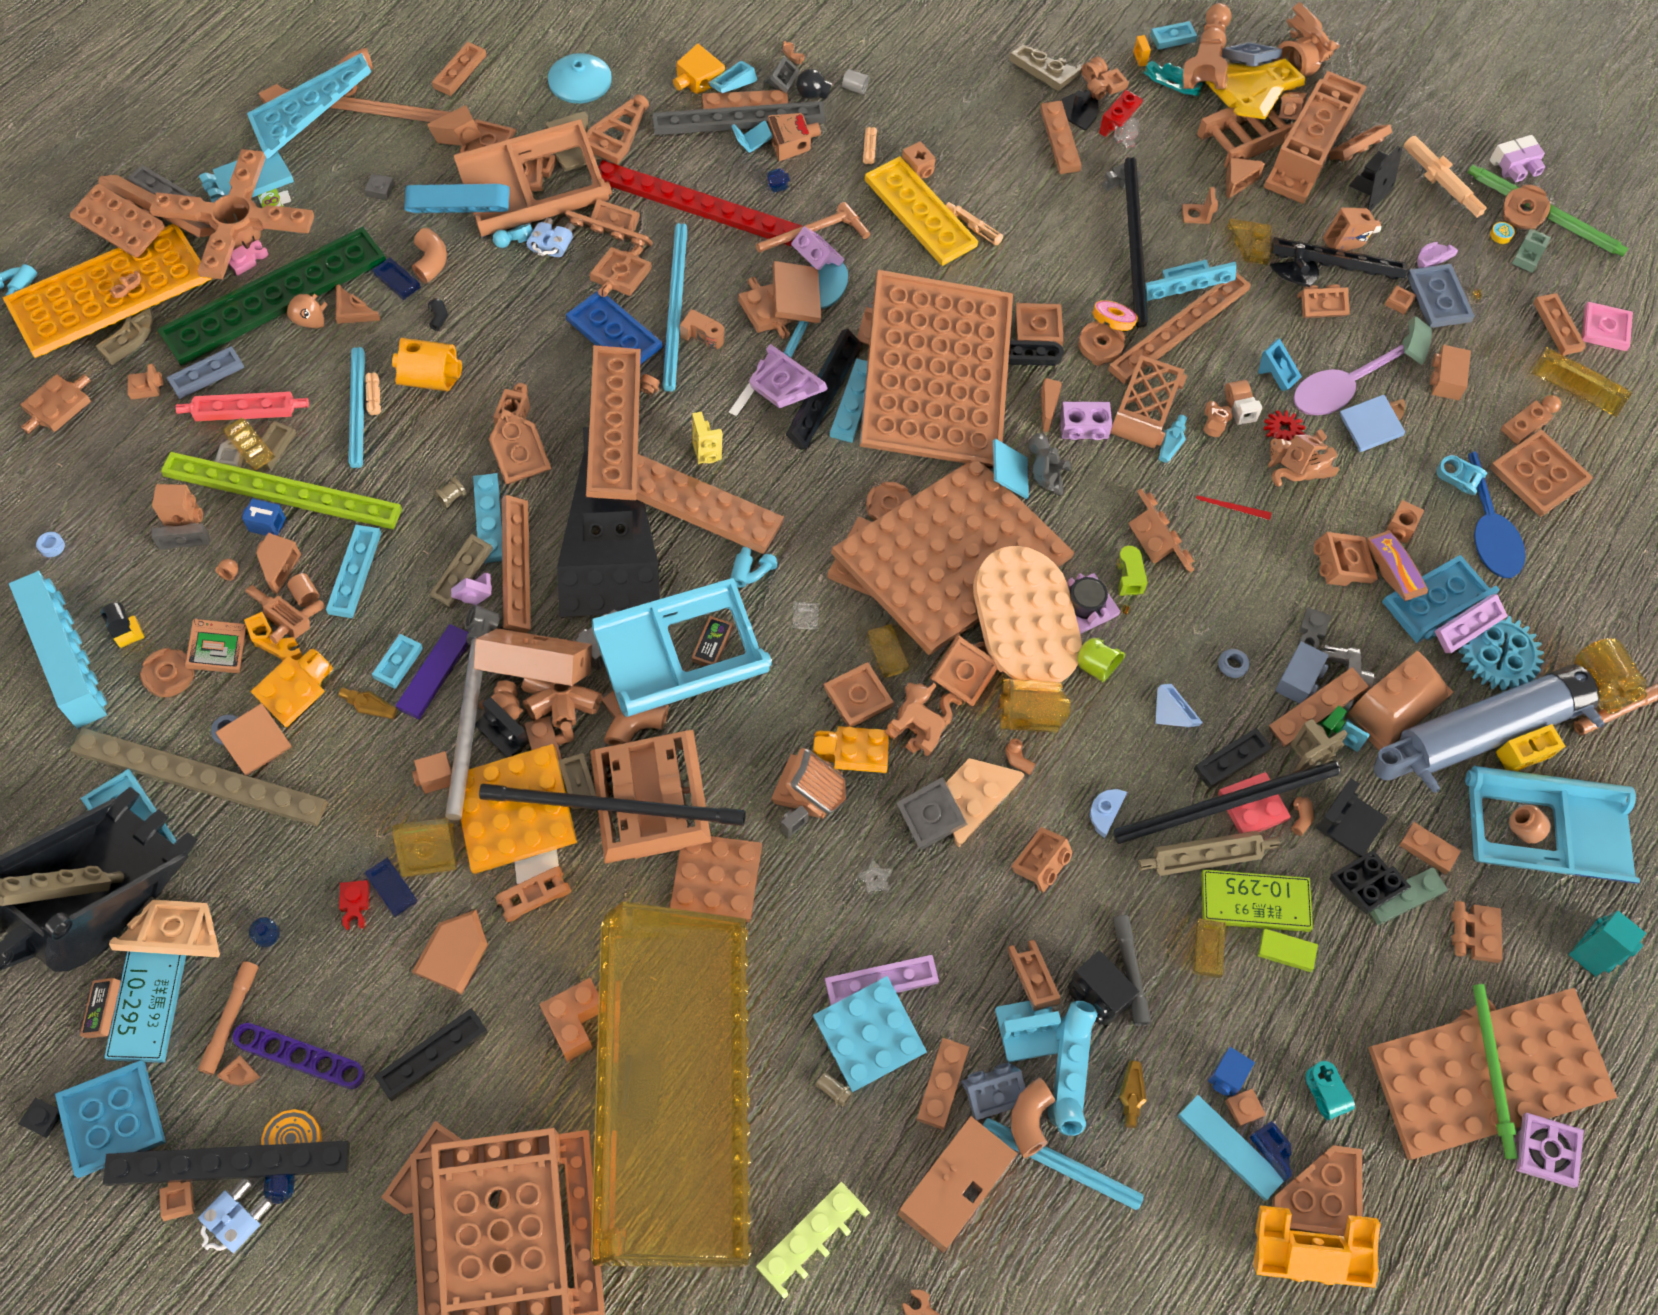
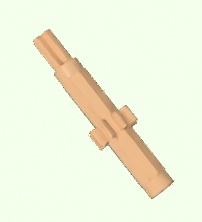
(1439, 171)

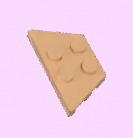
(978, 791)
(170, 929)

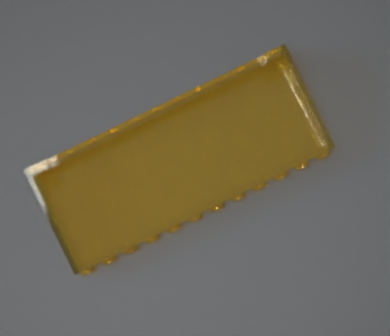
(671, 1091)

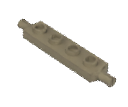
(1208, 853)
(56, 884)

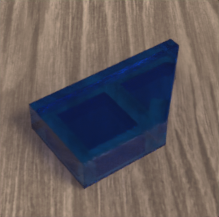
(1274, 1148)

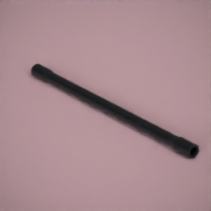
(720, 815)

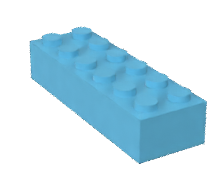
(59, 649)

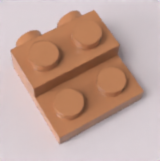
(1344, 559)

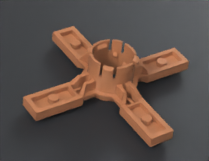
(238, 202)

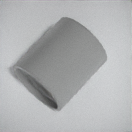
(855, 81)

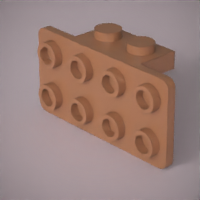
(117, 220)

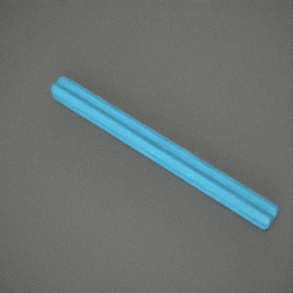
(356, 417)
(1072, 1169)

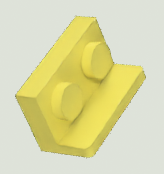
(706, 442)

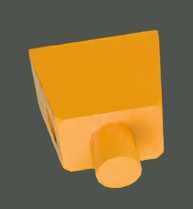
(697, 70)

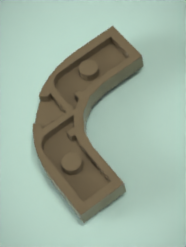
(128, 338)

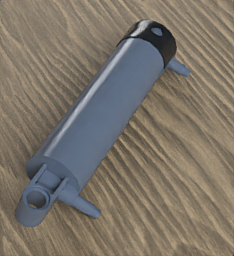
(1490, 724)

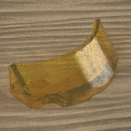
(1582, 381)

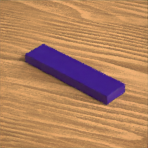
(433, 672)

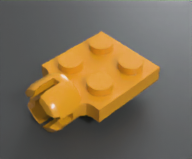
(293, 686)
(853, 748)

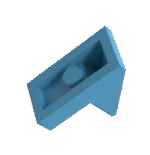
(1279, 363)

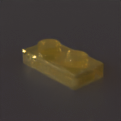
(888, 650)
(1209, 948)

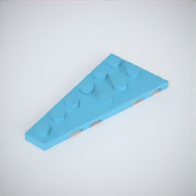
(291, 112)

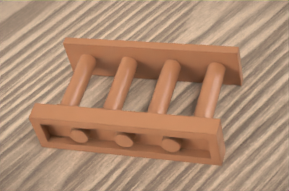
(1227, 119)

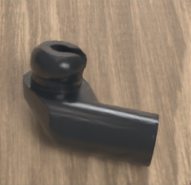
(440, 312)

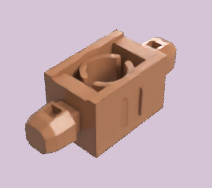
(1292, 104)
(513, 399)

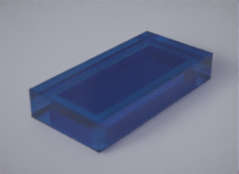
(396, 278)
(391, 887)

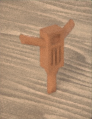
(284, 615)

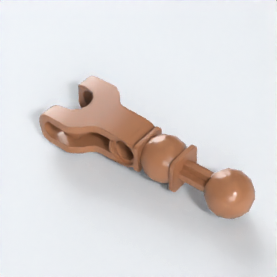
(1208, 62)

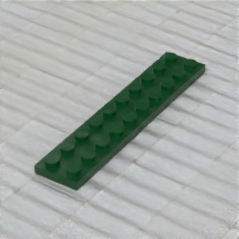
(270, 295)

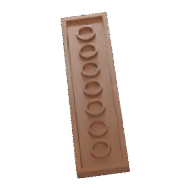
(614, 423)
(706, 505)

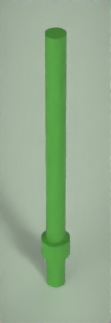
(1505, 1127)

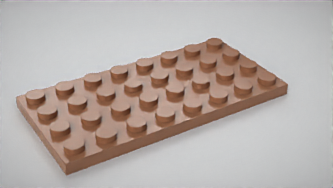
(1442, 1080)

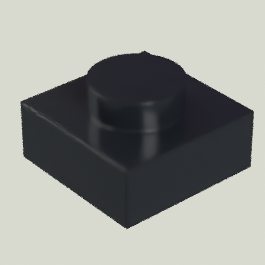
(40, 1117)

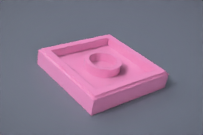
(1607, 326)

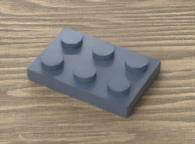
(1440, 295)

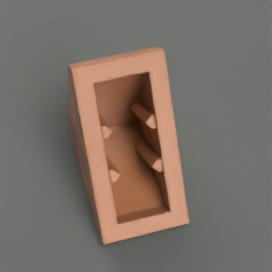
(1242, 174)

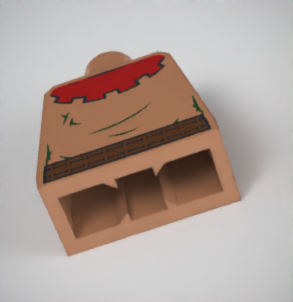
(791, 134)

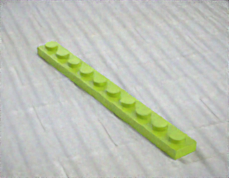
(282, 490)

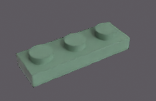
(1423, 888)

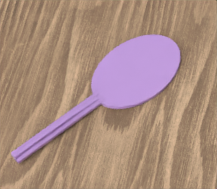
(1333, 389)

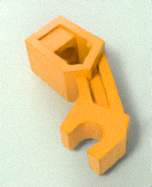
(258, 624)

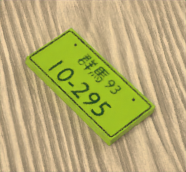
(1257, 900)

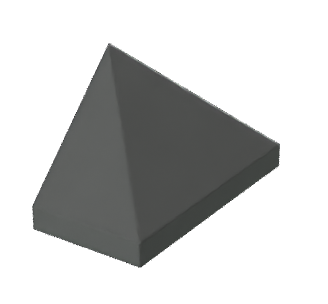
(782, 75)

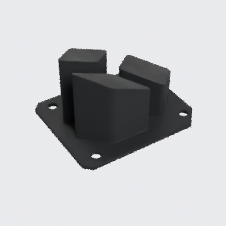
(1378, 176)

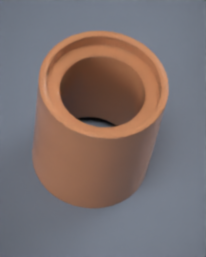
(303, 590)

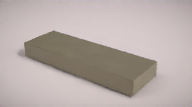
(463, 566)

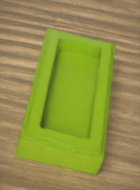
(1287, 950)

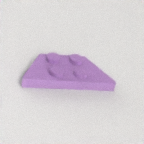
(784, 380)

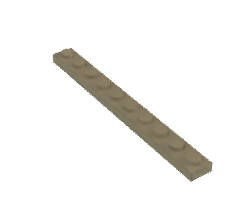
(199, 777)

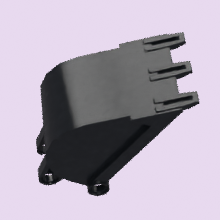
(79, 927)

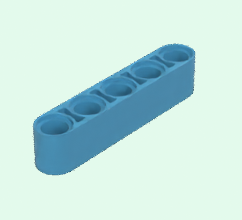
(457, 198)

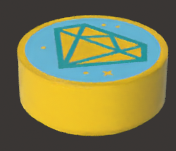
(1502, 232)

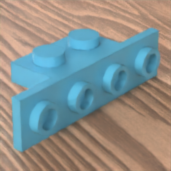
(1189, 278)

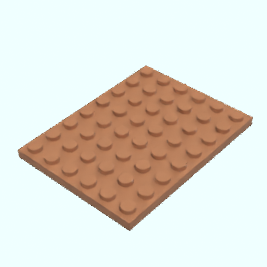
(936, 368)
(928, 550)

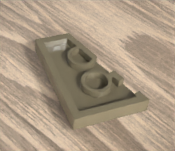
(1052, 72)

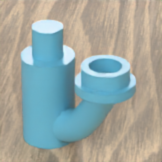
(20, 277)
(742, 567)

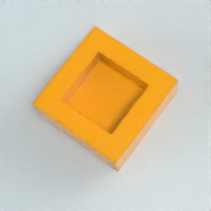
(1142, 50)

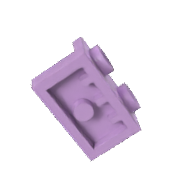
(816, 249)

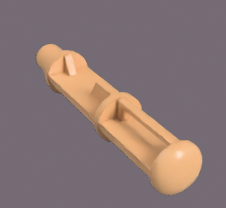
(976, 224)

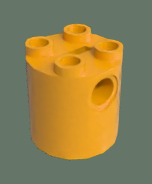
(426, 364)

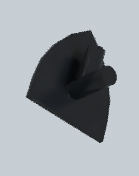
(1080, 108)
(1298, 271)

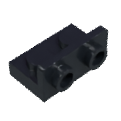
(501, 729)

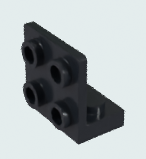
(1352, 821)

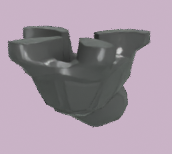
(1047, 464)

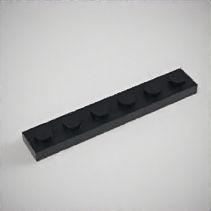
(1347, 260)
(832, 373)

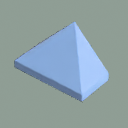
(1173, 709)

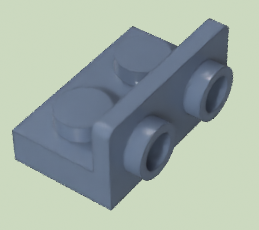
(994, 1090)

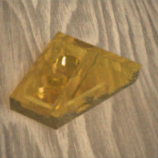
(1252, 240)

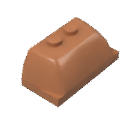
(1399, 701)

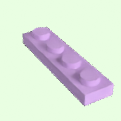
(902, 975)

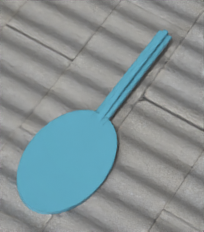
(832, 285)

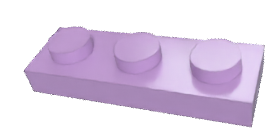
(1471, 623)

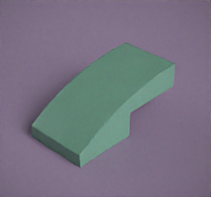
(1531, 250)
(1418, 340)

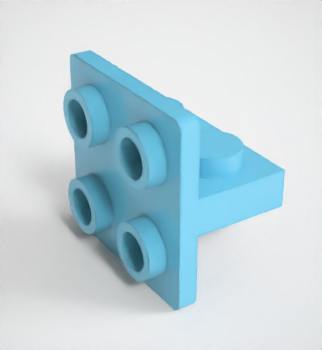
(1026, 1031)

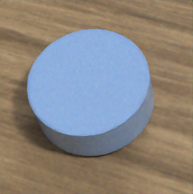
(50, 544)

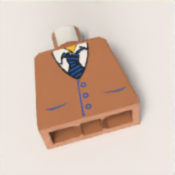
(1351, 229)

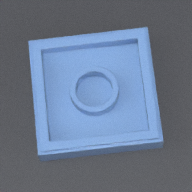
(1372, 423)

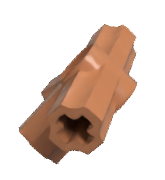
(560, 700)

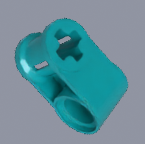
(1329, 1092)

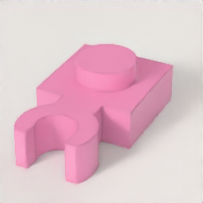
(244, 259)

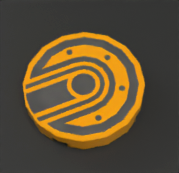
(291, 1128)

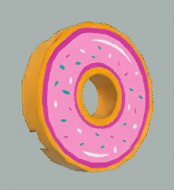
(1116, 314)

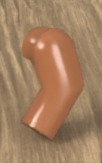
(1016, 758)
(1306, 814)

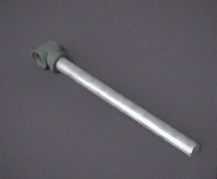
(479, 622)

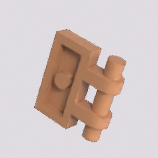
(1485, 932)

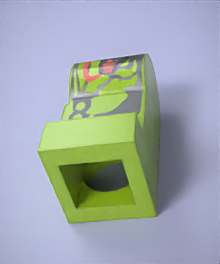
(1133, 572)

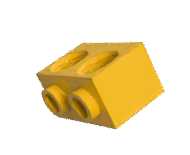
(1530, 748)

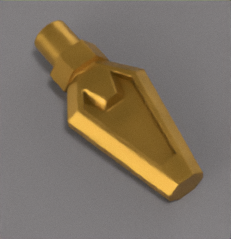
(368, 703)
(1133, 1093)

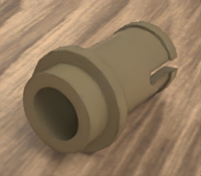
(834, 1089)

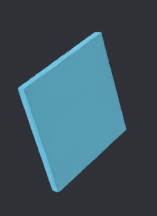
(1010, 468)

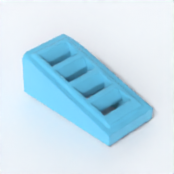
(735, 77)

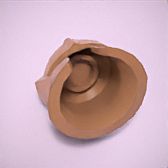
(1301, 55)

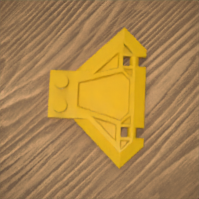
(1257, 88)

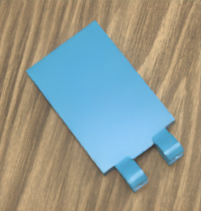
(272, 176)

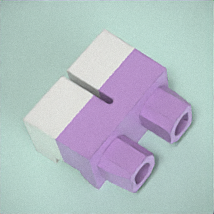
(1519, 157)

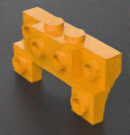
(1316, 1256)

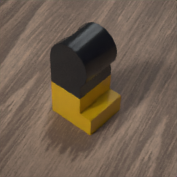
(121, 628)

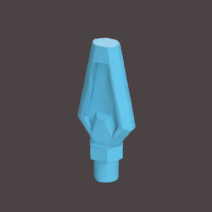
(1173, 439)

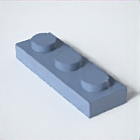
(205, 372)

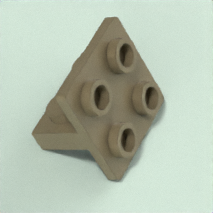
(1315, 746)

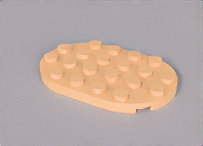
(1027, 615)

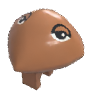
(306, 311)

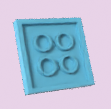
(869, 1034)

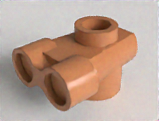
(1217, 418)

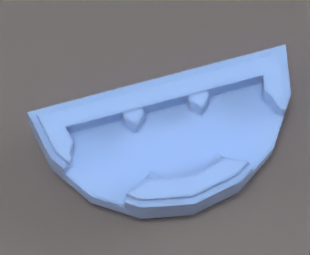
(1105, 809)

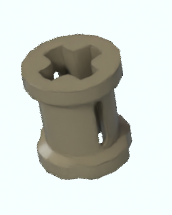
(449, 492)

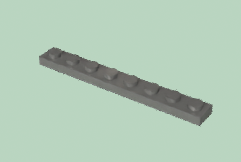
(724, 118)

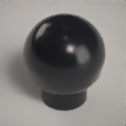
(812, 84)

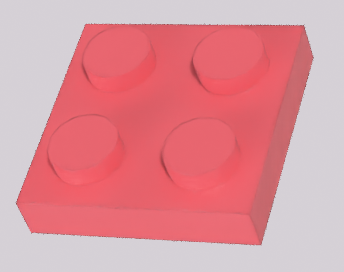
(1257, 814)

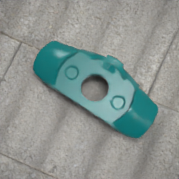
(1172, 73)

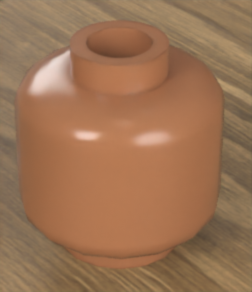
(1529, 824)

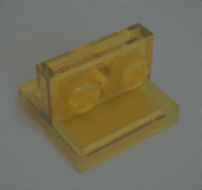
(425, 847)

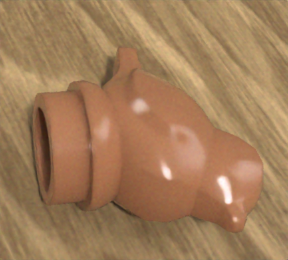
(506, 697)

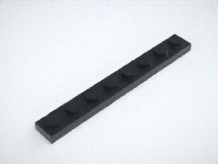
(226, 1163)

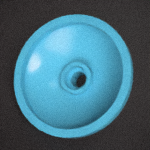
(579, 78)

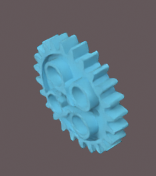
(1523, 658)

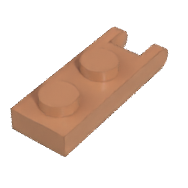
(1035, 977)

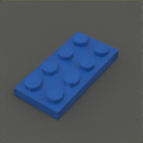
(611, 326)

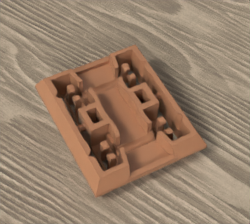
(649, 776)

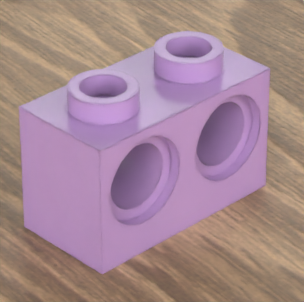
(1086, 418)

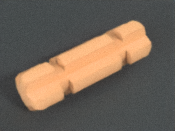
(869, 145)
(372, 394)

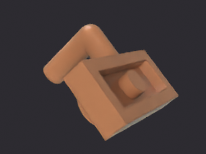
(541, 734)

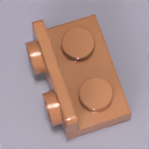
(1324, 302)
(1043, 858)

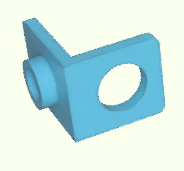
(754, 137)
(1355, 737)

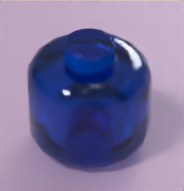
(778, 180)
(264, 932)
(279, 1187)

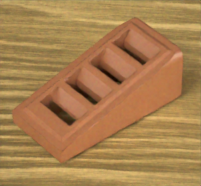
(1049, 398)

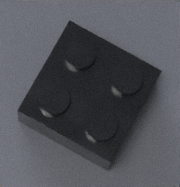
(1104, 987)

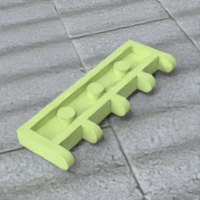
(809, 1237)

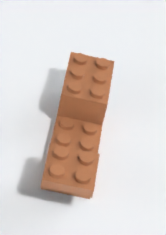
(1313, 136)

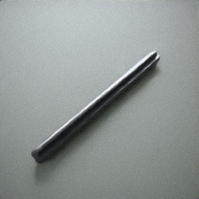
(1135, 241)
(1226, 801)

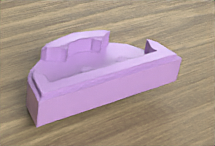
(1434, 254)

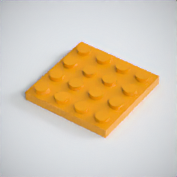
(511, 830)

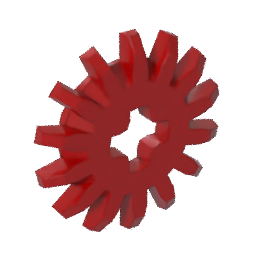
(1274, 426)

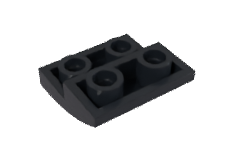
(1369, 882)

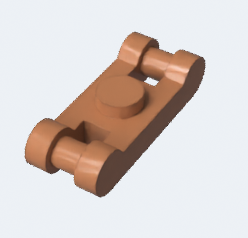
(532, 893)

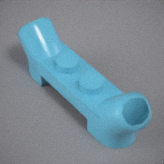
(1071, 1068)

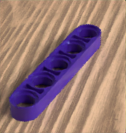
(288, 1046)

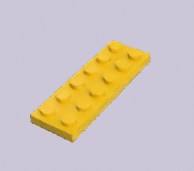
(921, 210)

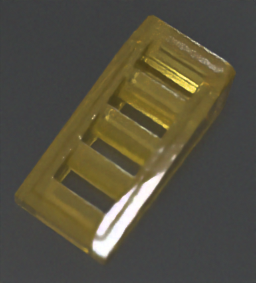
(242, 430)

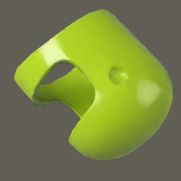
(1096, 658)

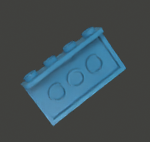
(1451, 592)

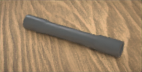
(1125, 939)

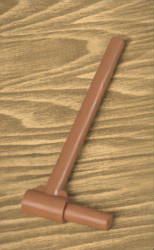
(844, 214)

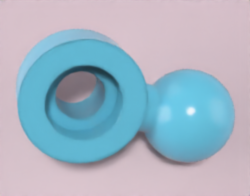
(521, 233)

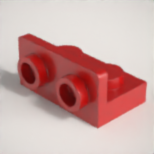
(1119, 112)

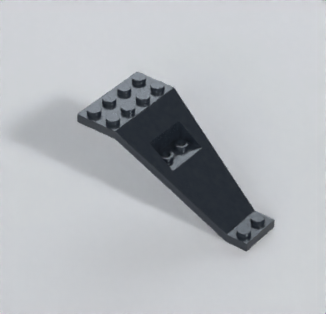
(609, 567)

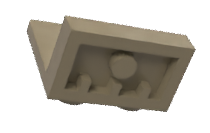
(573, 157)

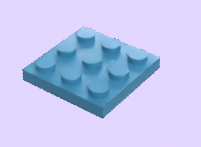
(109, 1117)

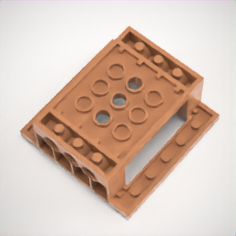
(457, 1221)

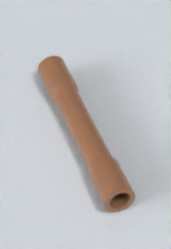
(1585, 726)
(216, 1047)

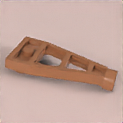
(609, 147)

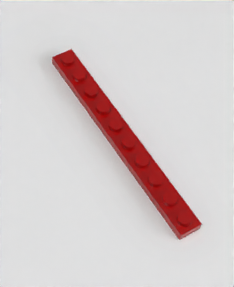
(695, 202)

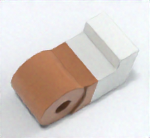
(1242, 402)

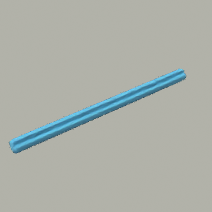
(674, 310)

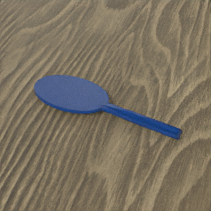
(1496, 537)

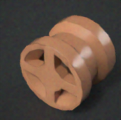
(1094, 69)

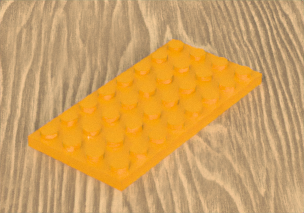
(81, 299)

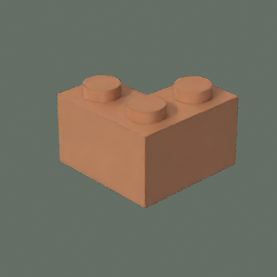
(567, 1012)

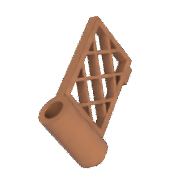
(1141, 427)

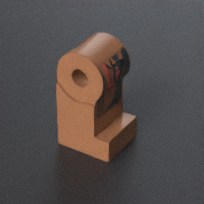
(702, 329)

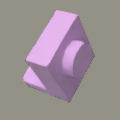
(473, 590)

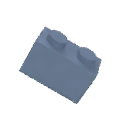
(1302, 672)

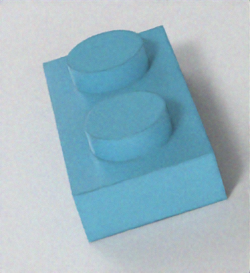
(1173, 35)
(397, 661)

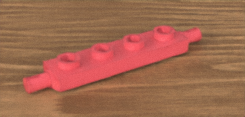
(242, 406)

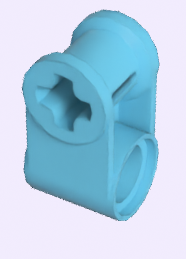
(1462, 474)

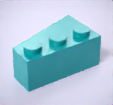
(1608, 943)

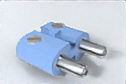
(548, 239)
(230, 1220)

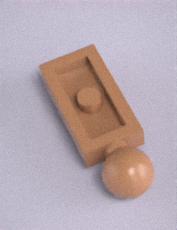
(1531, 419)

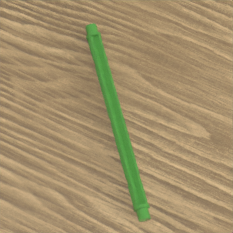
(1555, 214)

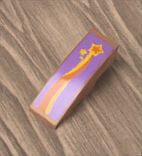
(1396, 565)

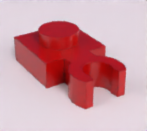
(353, 899)

